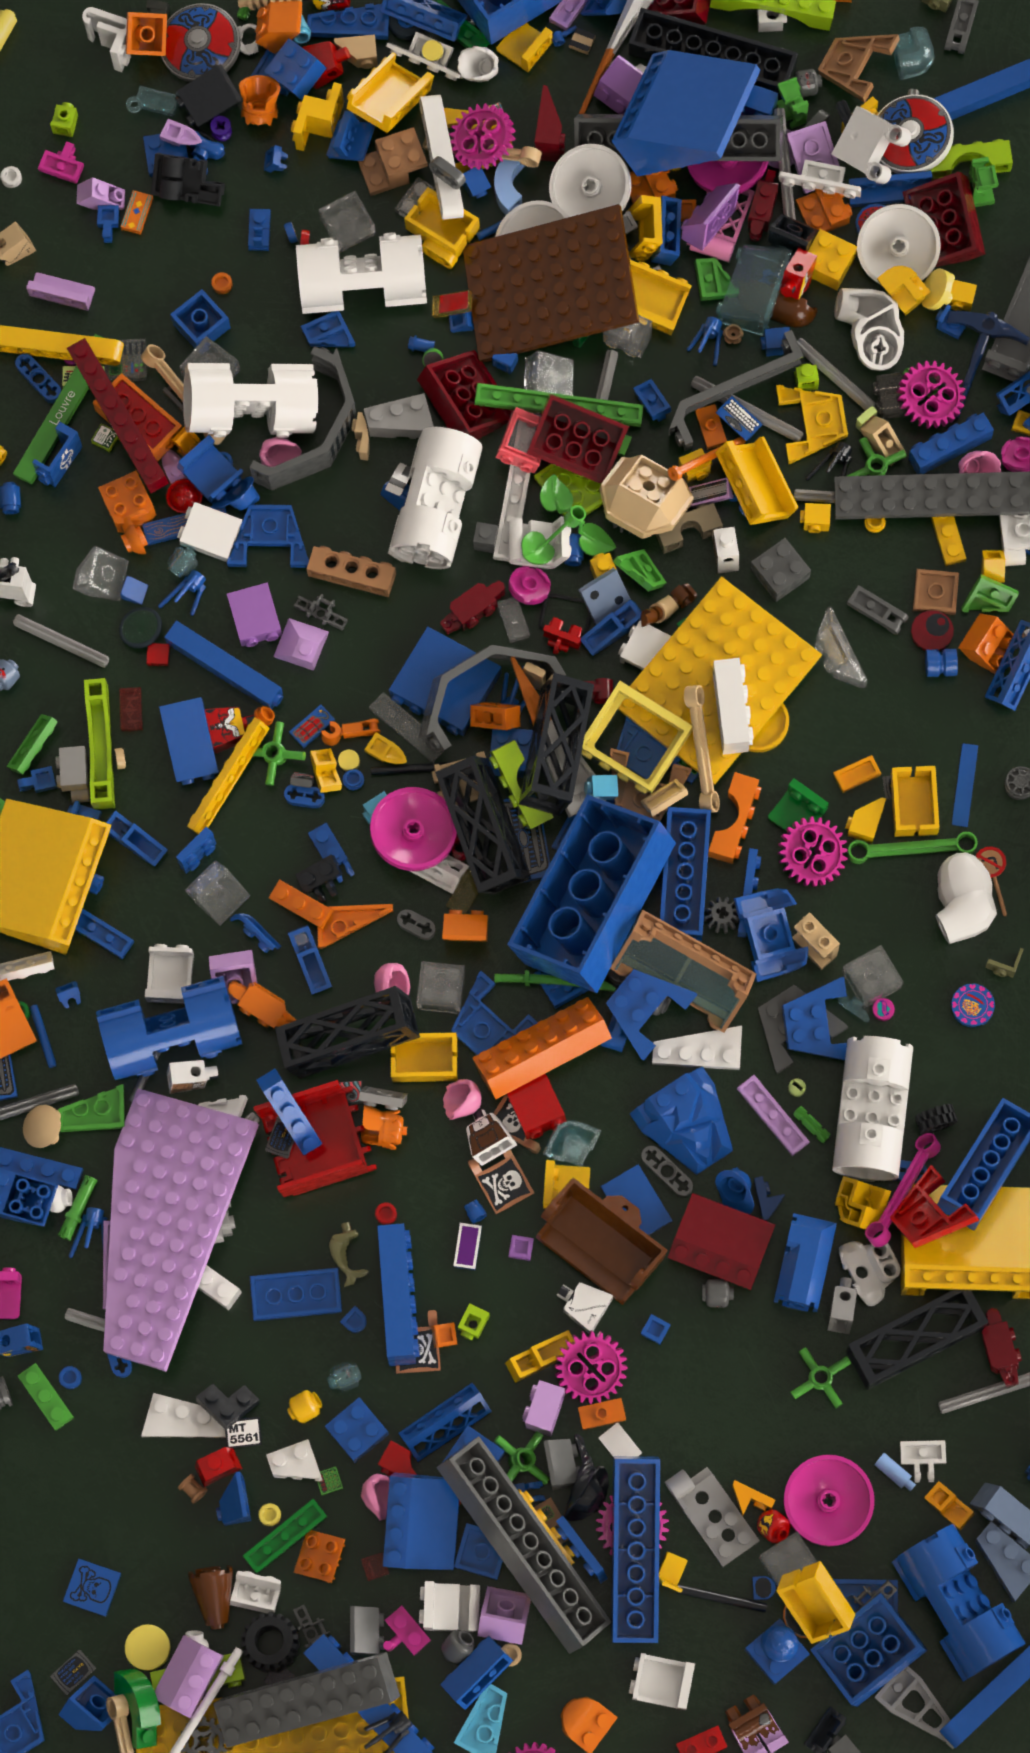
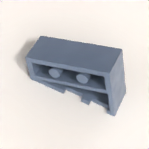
(1005, 1511)

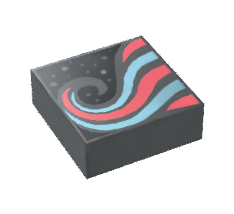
(302, 780)
(353, 1096)

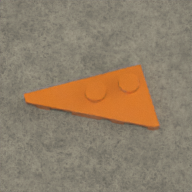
(348, 920)

